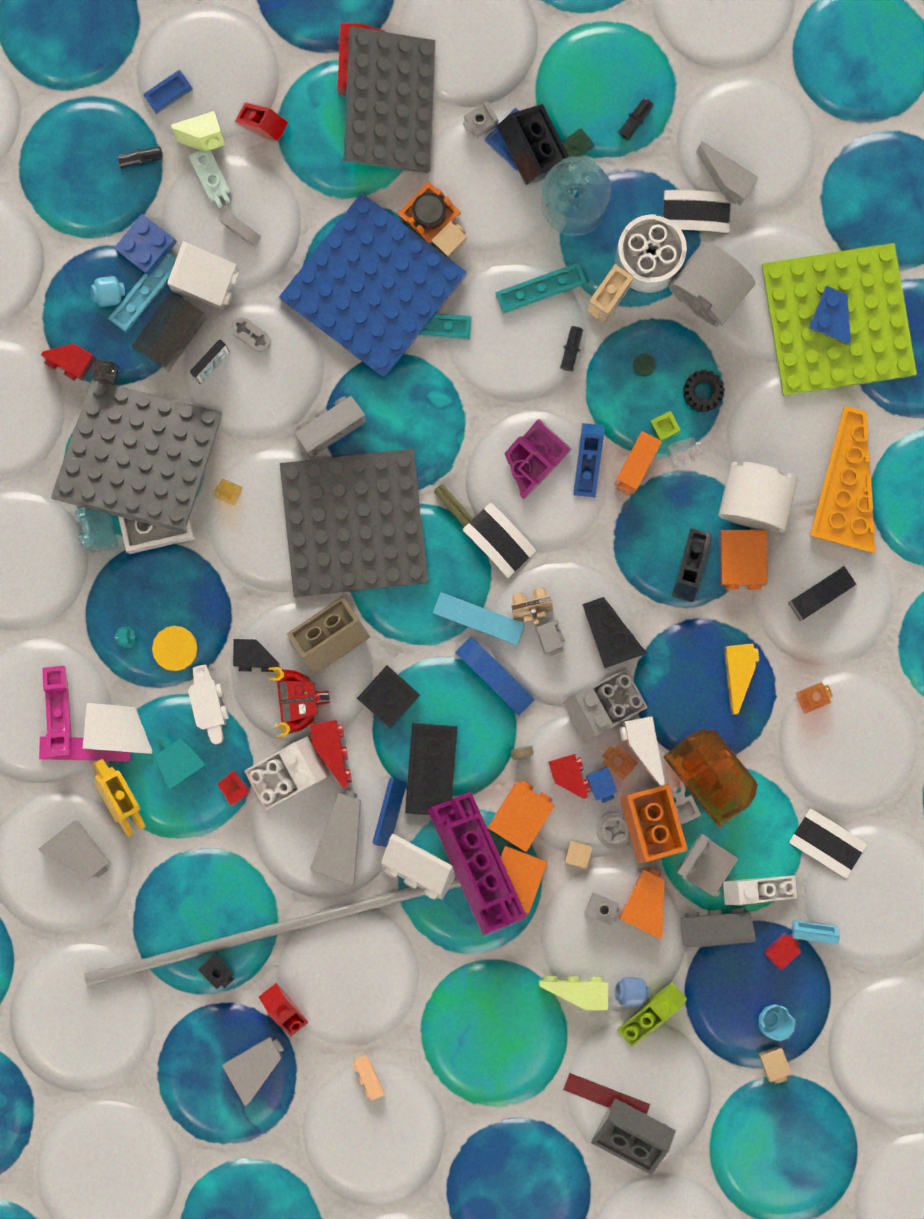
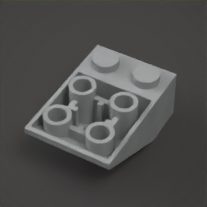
(605, 705)

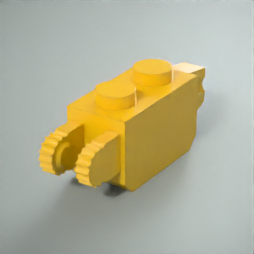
(117, 796)

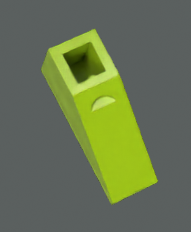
(652, 1014)

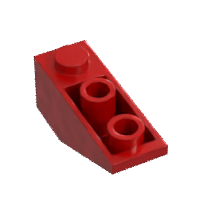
(327, 743)

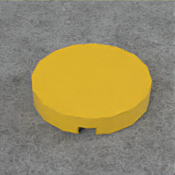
(175, 648)

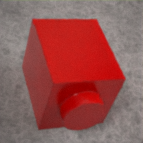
(783, 950)

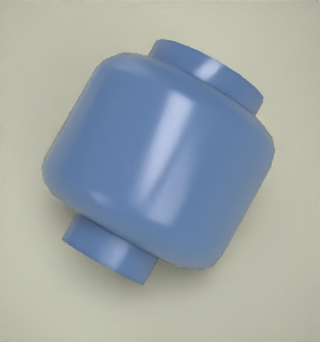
(632, 992)

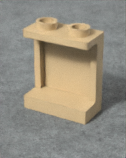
(610, 293)

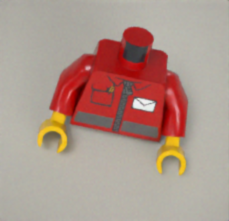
(297, 700)

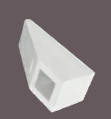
(759, 890)

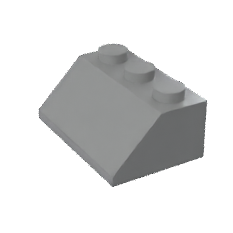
(330, 426)

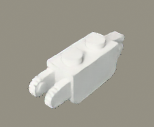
(207, 704)

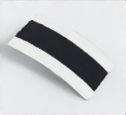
(697, 210)
(499, 539)
(828, 843)

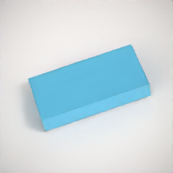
(815, 932)

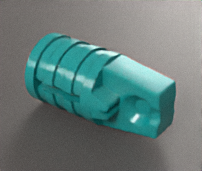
(126, 637)

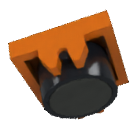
(429, 212)

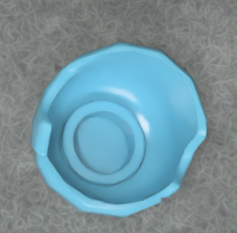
(776, 1022)

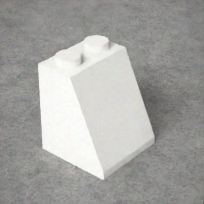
(203, 276)

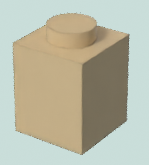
(450, 239)
(775, 1064)

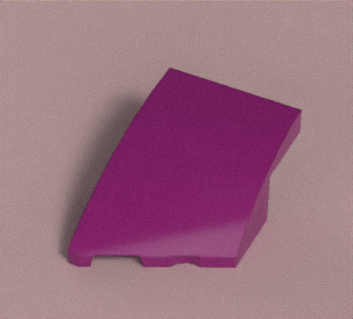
(535, 456)

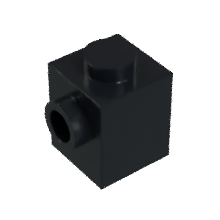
(217, 971)

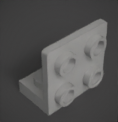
(706, 864)

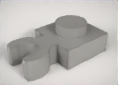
(685, 806)

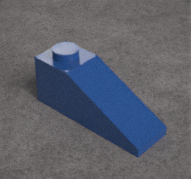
(588, 460)

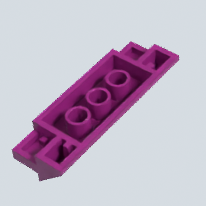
(477, 863)

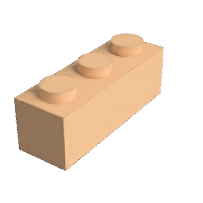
(368, 1077)

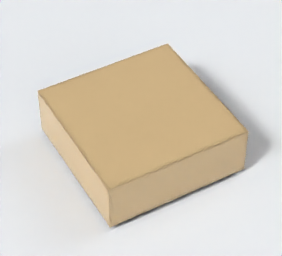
(578, 854)

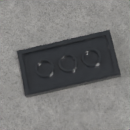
(430, 767)

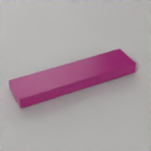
(80, 753)

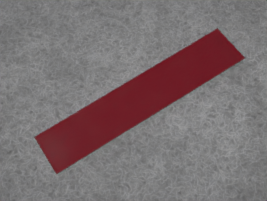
(600, 1093)

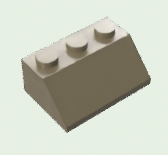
(328, 635)

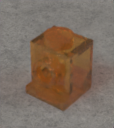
(806, 700)
(626, 766)

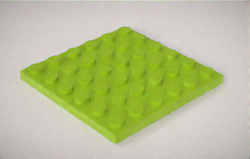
(877, 319)

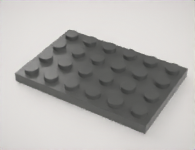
(389, 100)

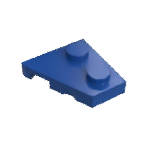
(832, 316)

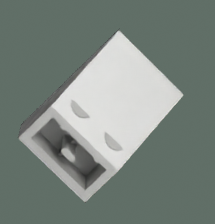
(286, 773)

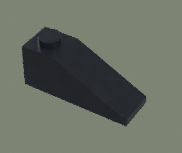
(691, 565)
(822, 593)

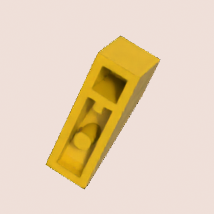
(740, 667)

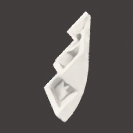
(114, 729)

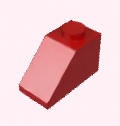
(262, 121)

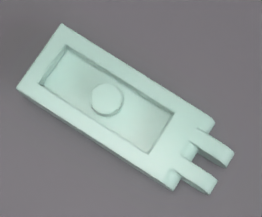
(210, 176)

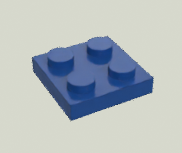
(145, 244)

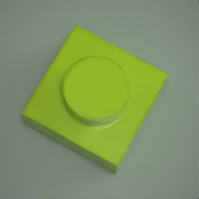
(665, 426)

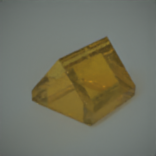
(227, 492)

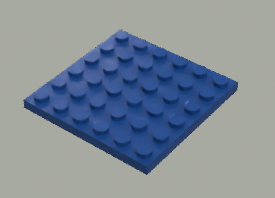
(373, 285)

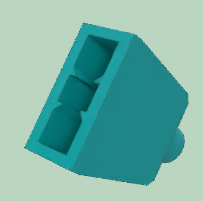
(177, 760)

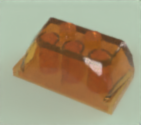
(713, 775)

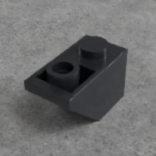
(252, 654)

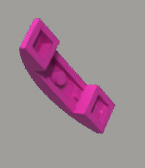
(57, 711)

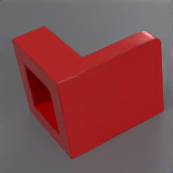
(233, 788)

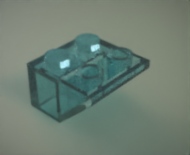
(97, 530)

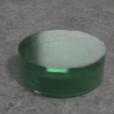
(644, 365)

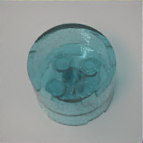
(572, 214)

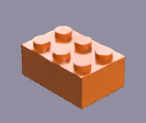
(653, 823)

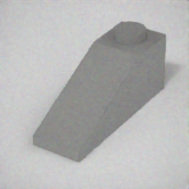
(729, 176)

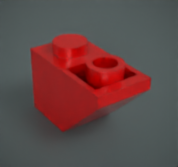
(71, 359)
(568, 776)
(283, 1009)

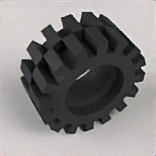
(703, 404)

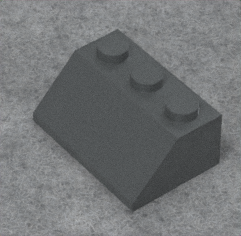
(717, 928)
(633, 1136)

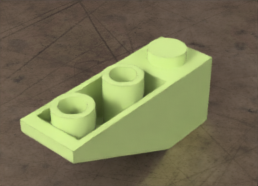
(586, 994)

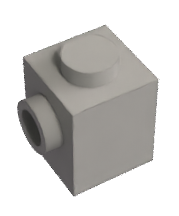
(602, 908)

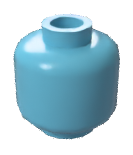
(107, 291)

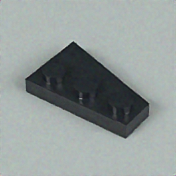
(610, 634)

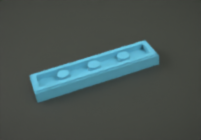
(142, 294)
(478, 618)

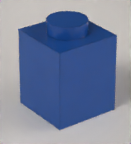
(602, 785)

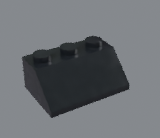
(532, 142)

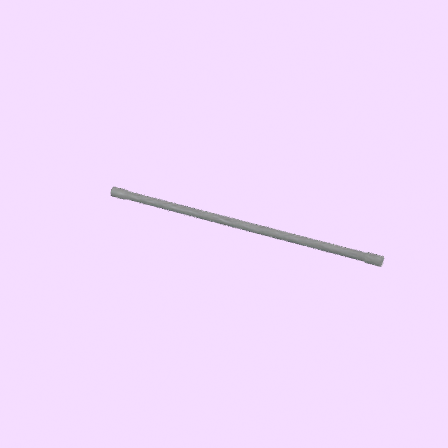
(104, 975)

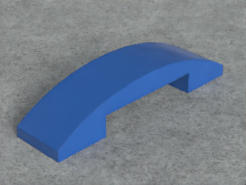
(495, 675)

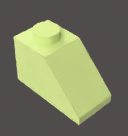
(200, 132)

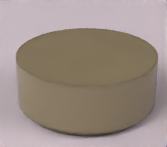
(522, 752)

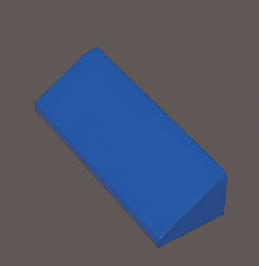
(389, 812)

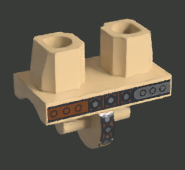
(532, 609)

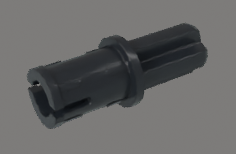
(636, 119)
(140, 157)
(571, 348)

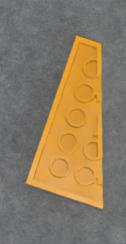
(846, 495)

